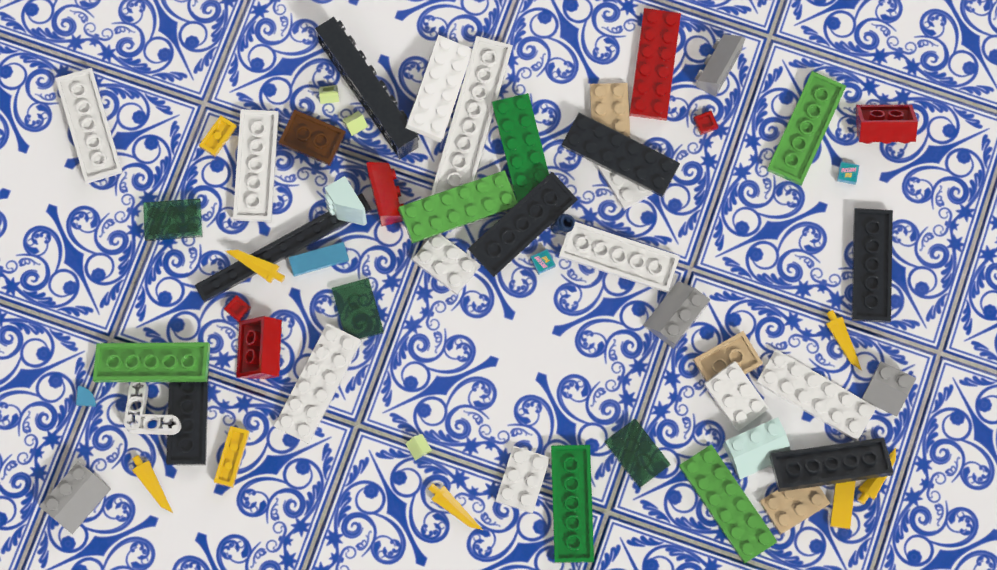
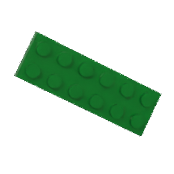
(520, 143)
(572, 504)

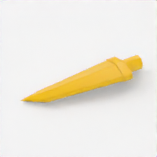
(263, 268)
(841, 335)
(148, 478)
(872, 486)
(450, 504)

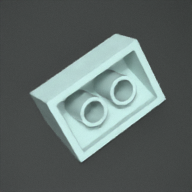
(344, 202)
(752, 449)

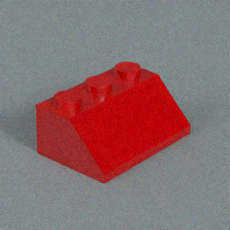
(886, 123)
(385, 192)
(259, 348)

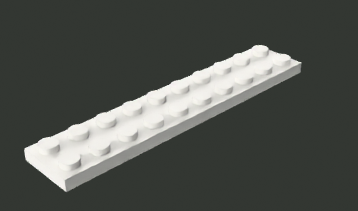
(472, 114)

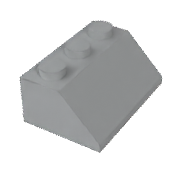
(719, 63)
(677, 313)
(75, 497)

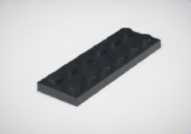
(620, 154)
(522, 224)
(872, 265)
(190, 405)
(831, 464)

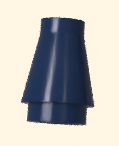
(563, 224)

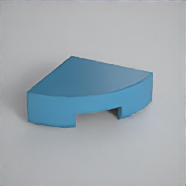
(85, 397)

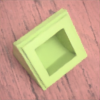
(328, 94)
(355, 123)
(418, 446)

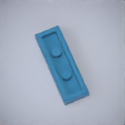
(318, 259)

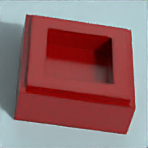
(705, 122)
(237, 308)

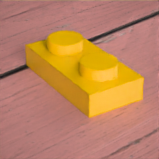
(217, 136)

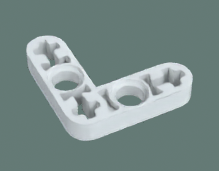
(143, 419)

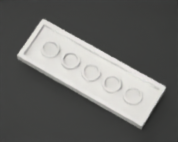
(439, 88)
(88, 125)
(255, 165)
(619, 257)
(317, 383)
(816, 395)

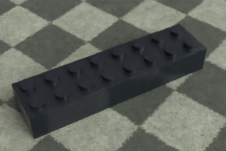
(367, 87)

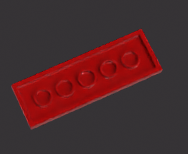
(655, 64)

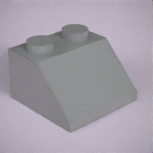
(888, 388)

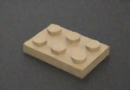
(611, 106)
(734, 349)
(793, 506)

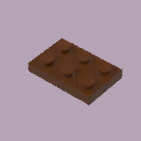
(312, 137)

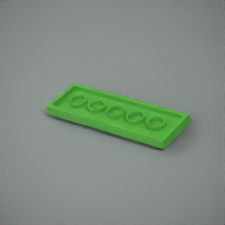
(806, 128)
(458, 206)
(151, 362)
(728, 504)

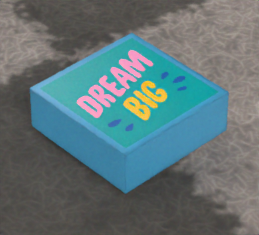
(848, 173)
(542, 261)

